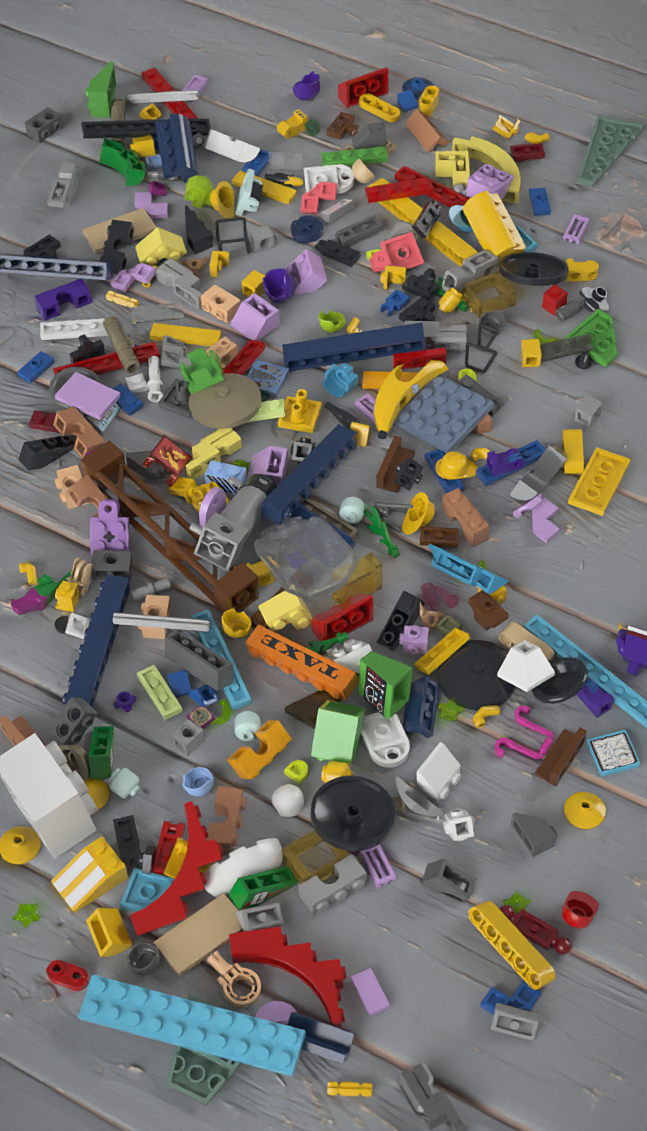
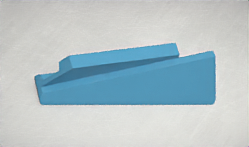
(466, 570)

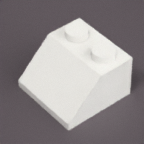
(438, 774)

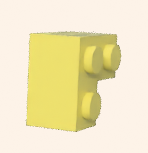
(454, 165)
(160, 245)
(285, 609)

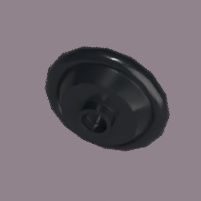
(566, 683)

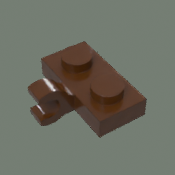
(342, 124)

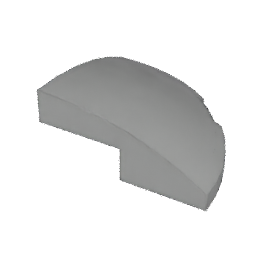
(174, 353)
(415, 800)

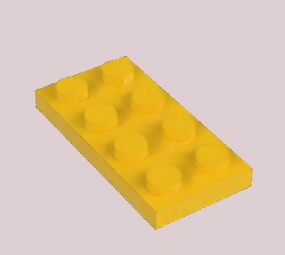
(599, 481)

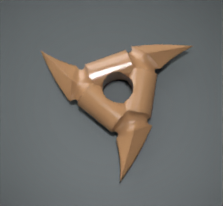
(199, 265)
(425, 614)

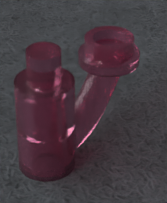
(430, 597)

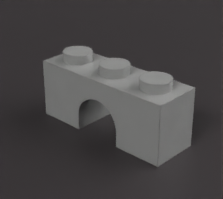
(320, 896)

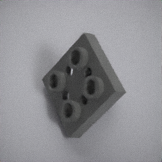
(179, 390)

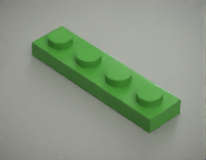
(349, 157)

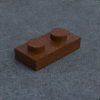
(439, 536)

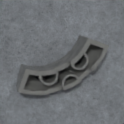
(537, 479)

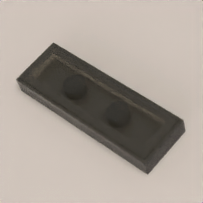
(566, 347)

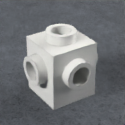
(463, 829)

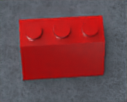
(373, 83)
(343, 617)

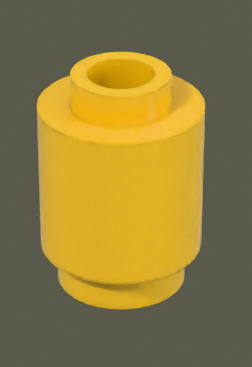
(450, 300)

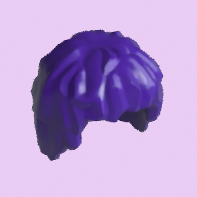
(308, 87)
(278, 285)

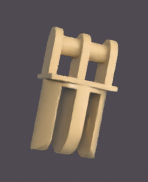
(81, 574)

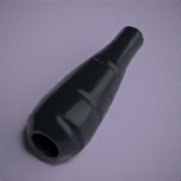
(341, 415)

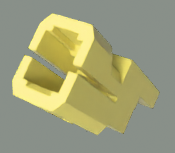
(212, 448)

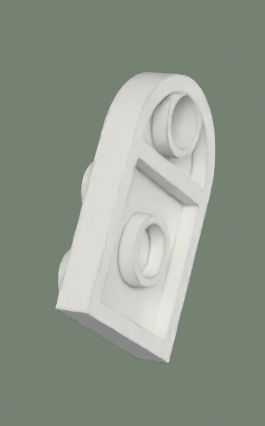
(329, 173)
(385, 737)

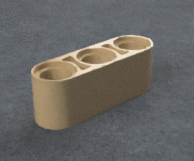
(514, 634)

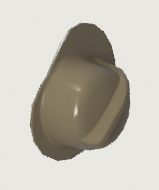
(77, 759)

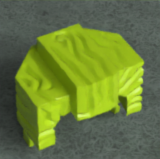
(198, 191)

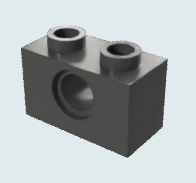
(111, 563)

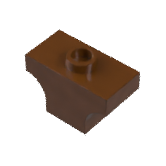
(487, 610)

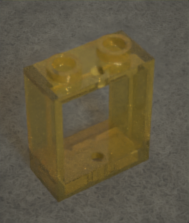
(505, 300)
(364, 579)
(303, 844)

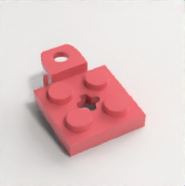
(389, 254)

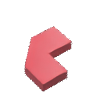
(322, 191)

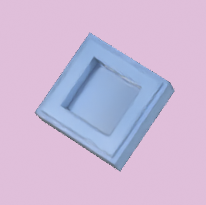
(153, 162)

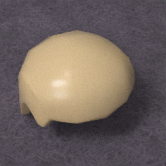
(361, 172)

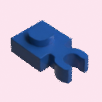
(395, 300)

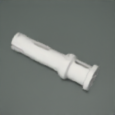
(154, 384)

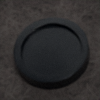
(61, 624)

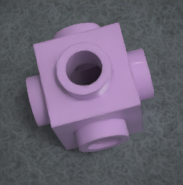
(414, 640)

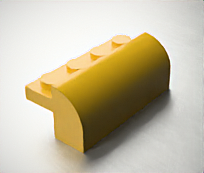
(493, 225)

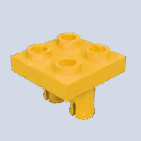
(300, 413)

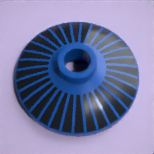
(417, 86)

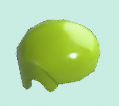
(332, 321)

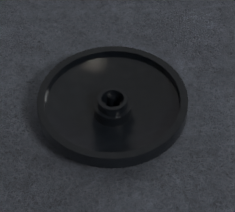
(533, 269)
(472, 676)
(352, 813)

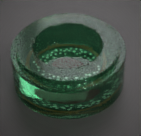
(312, 127)

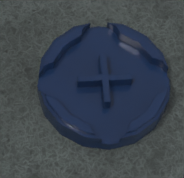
(307, 229)

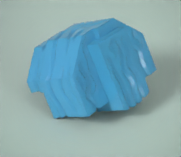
(339, 380)

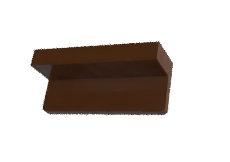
(387, 473)
(561, 756)

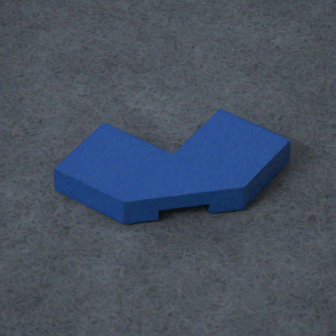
(523, 998)

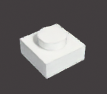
(136, 383)
(77, 625)

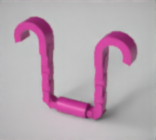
(524, 722)

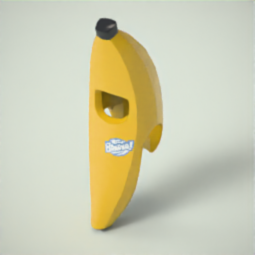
(391, 394)

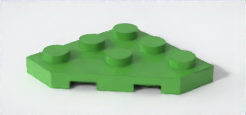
(602, 334)

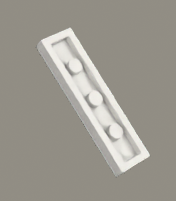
(72, 329)

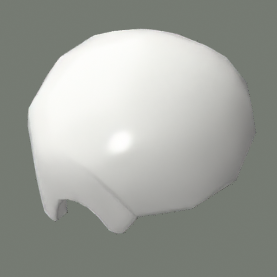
(288, 800)

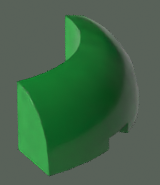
(123, 161)

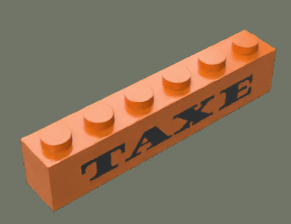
(302, 663)

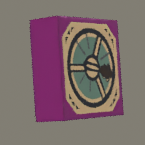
(201, 716)

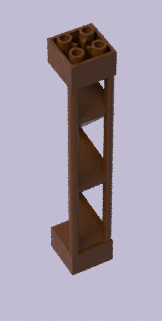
(107, 467)

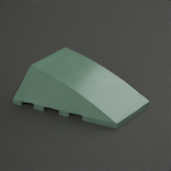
(199, 1073)

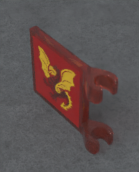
(170, 457)

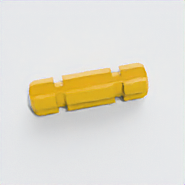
(121, 299)
(349, 1088)

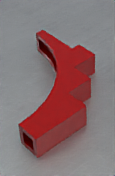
(168, 907)
(272, 949)

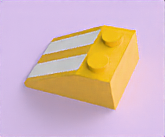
(90, 875)

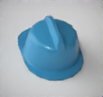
(459, 218)

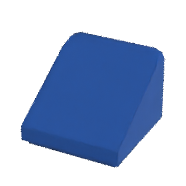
(407, 100)
(179, 683)
(204, 696)

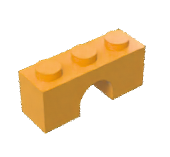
(272, 740)

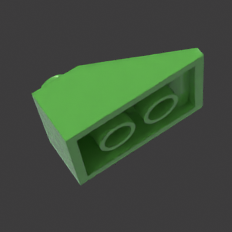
(102, 91)

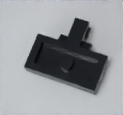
(45, 247)
(422, 285)
(418, 311)
(87, 349)

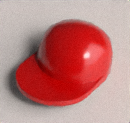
(579, 909)

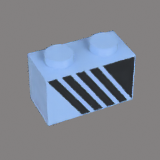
(220, 472)

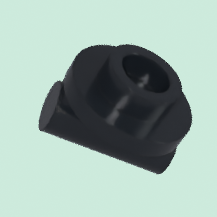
(584, 361)

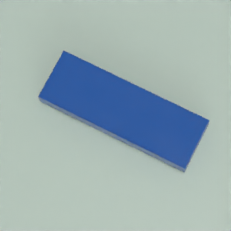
(447, 485)

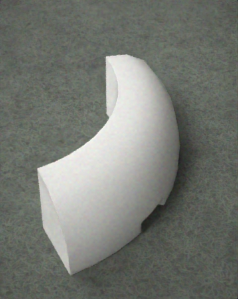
(225, 146)
(243, 862)

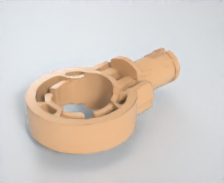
(238, 973)

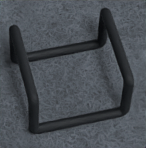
(247, 242)
(482, 348)

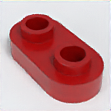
(66, 975)

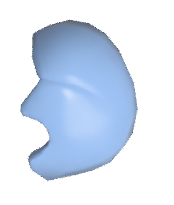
(198, 781)

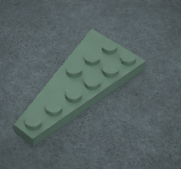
(605, 146)

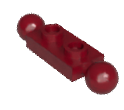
(537, 930)

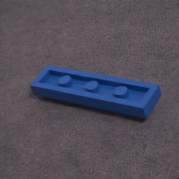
(529, 453)

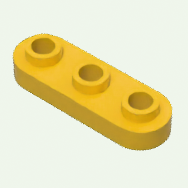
(379, 108)

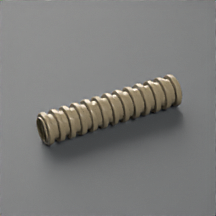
(118, 114)
(121, 344)

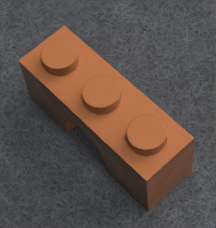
(72, 422)
(87, 491)
(473, 526)
(228, 803)

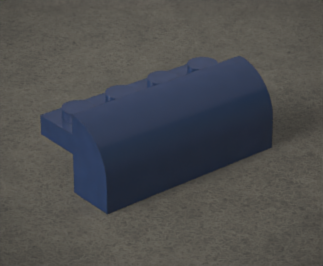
(177, 147)

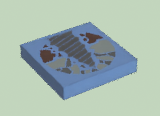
(268, 377)

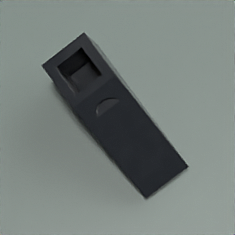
(197, 235)
(42, 452)
(404, 614)

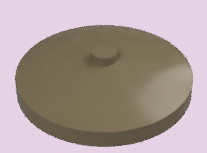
(226, 402)

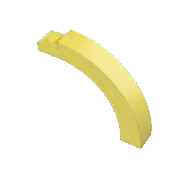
(495, 156)

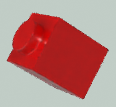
(554, 299)

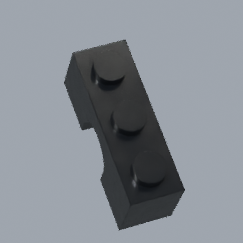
(118, 234)

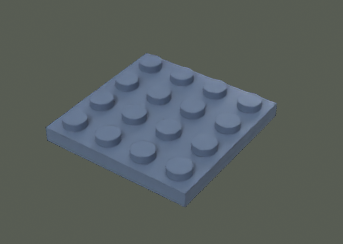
(443, 413)

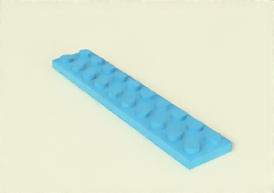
(192, 1025)

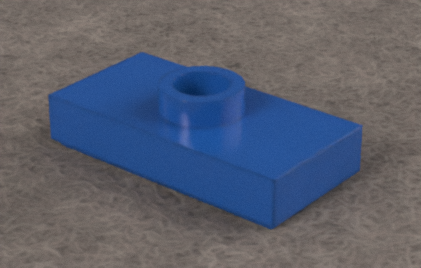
(539, 201)
(36, 367)

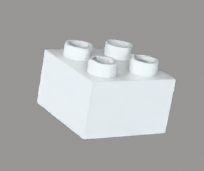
(48, 793)

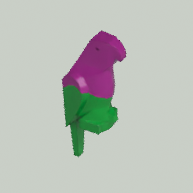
(38, 596)

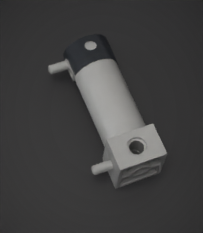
(226, 532)

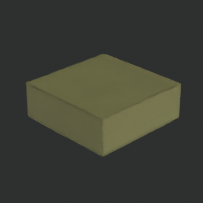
(447, 624)

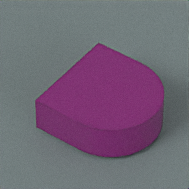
(157, 188)

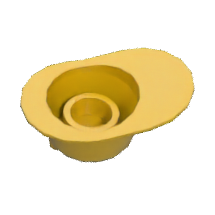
(223, 199)
(455, 466)
(419, 515)

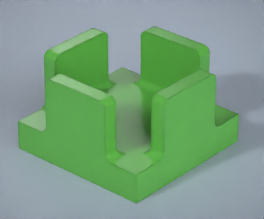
(203, 371)

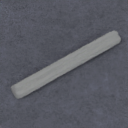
(162, 96)
(161, 622)

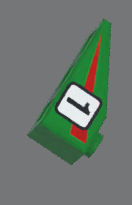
(101, 752)
(259, 887)

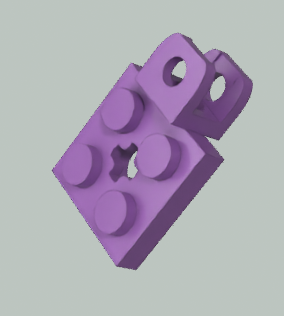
(109, 521)

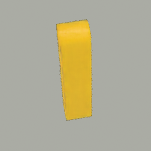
(511, 945)

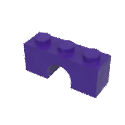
(73, 292)

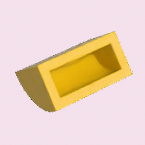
(108, 932)

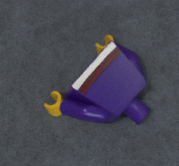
(633, 648)

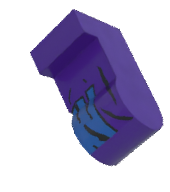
(504, 462)
(595, 698)

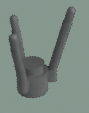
(384, 509)

